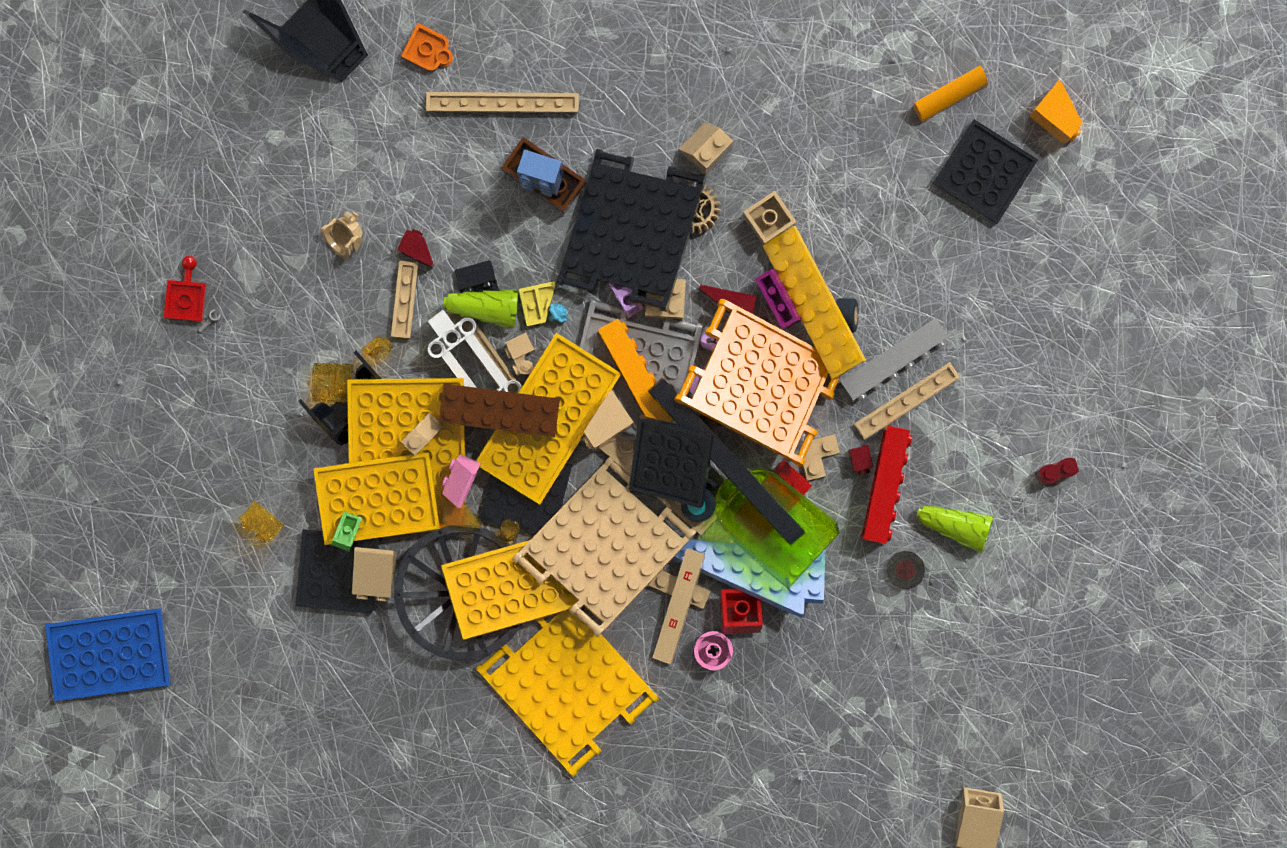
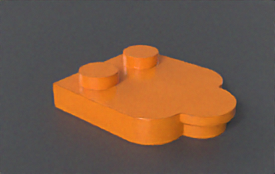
(427, 49)

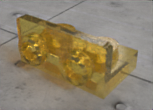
(373, 348)
(262, 522)

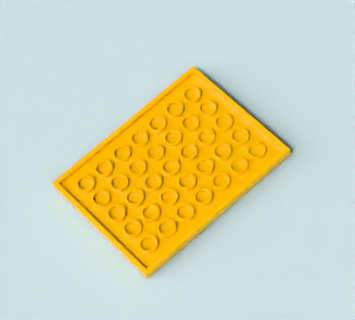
(388, 410)

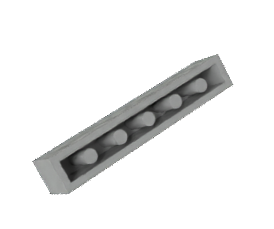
(894, 359)

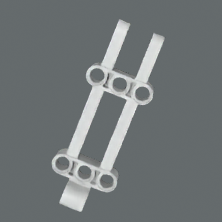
(442, 326)

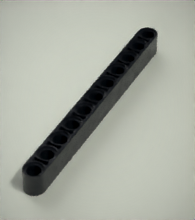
(730, 466)

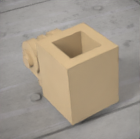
(518, 349)

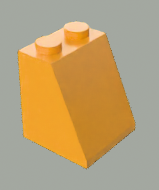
(1058, 114)

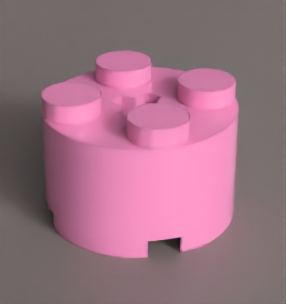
(722, 656)

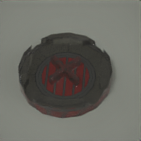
(905, 570)

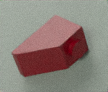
(415, 247)

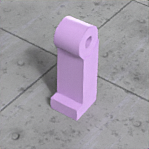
(623, 295)

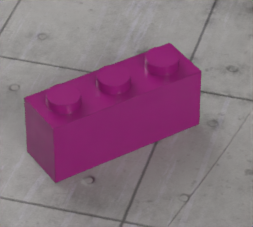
(778, 299)

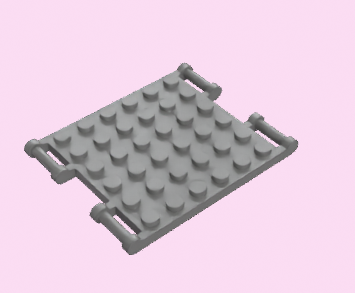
(664, 351)

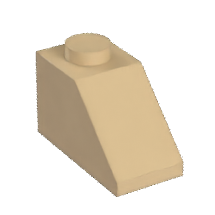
(422, 434)

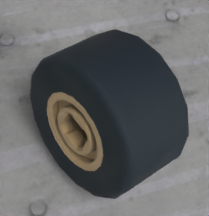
(850, 311)

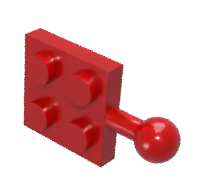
(185, 298)

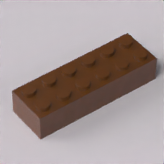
(499, 410)

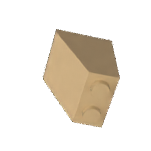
(706, 147)
(607, 423)
(373, 573)
(979, 819)

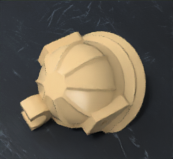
(343, 235)

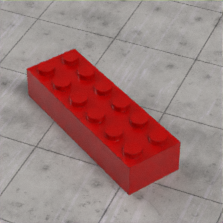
(885, 485)

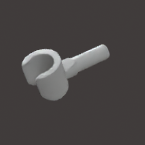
(208, 322)

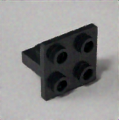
(476, 278)

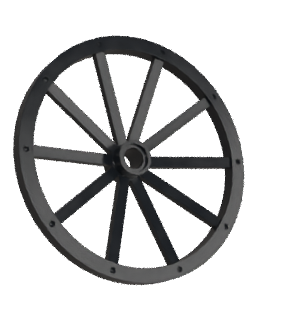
(399, 594)

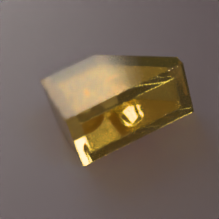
(459, 516)

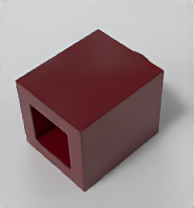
(861, 459)

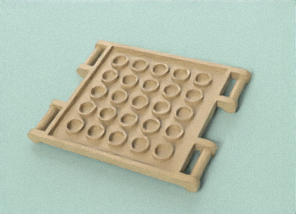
(604, 547)

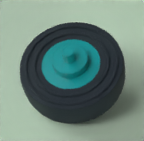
(700, 514)

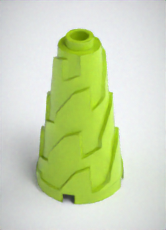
(487, 306)
(966, 528)

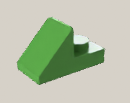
(346, 531)

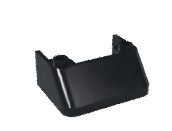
(335, 418)

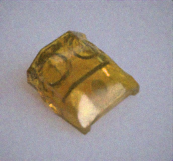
(333, 378)

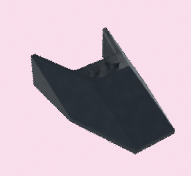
(319, 37)

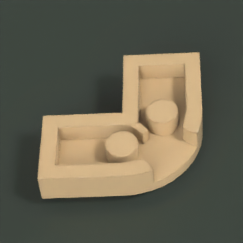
(819, 448)

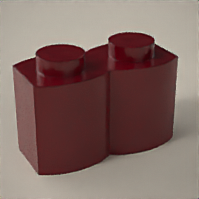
(1060, 470)

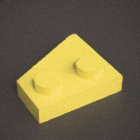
(537, 302)

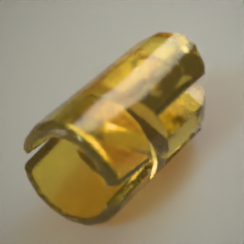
(509, 531)

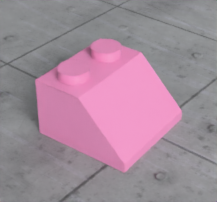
(460, 480)

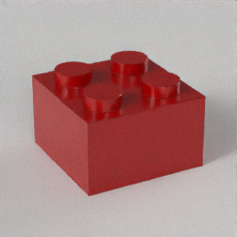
(740, 612)

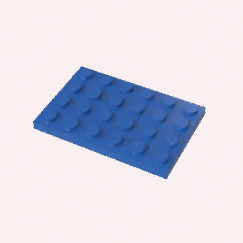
(108, 654)

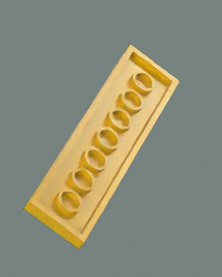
(814, 302)

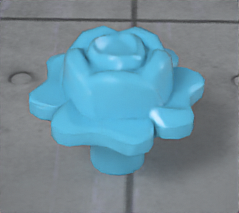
(558, 313)

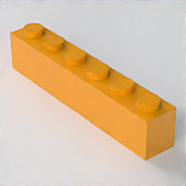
(632, 368)

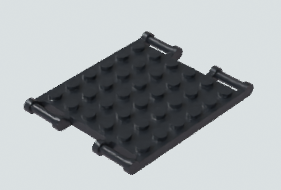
(632, 230)

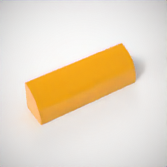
(950, 94)

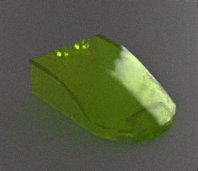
(762, 541)

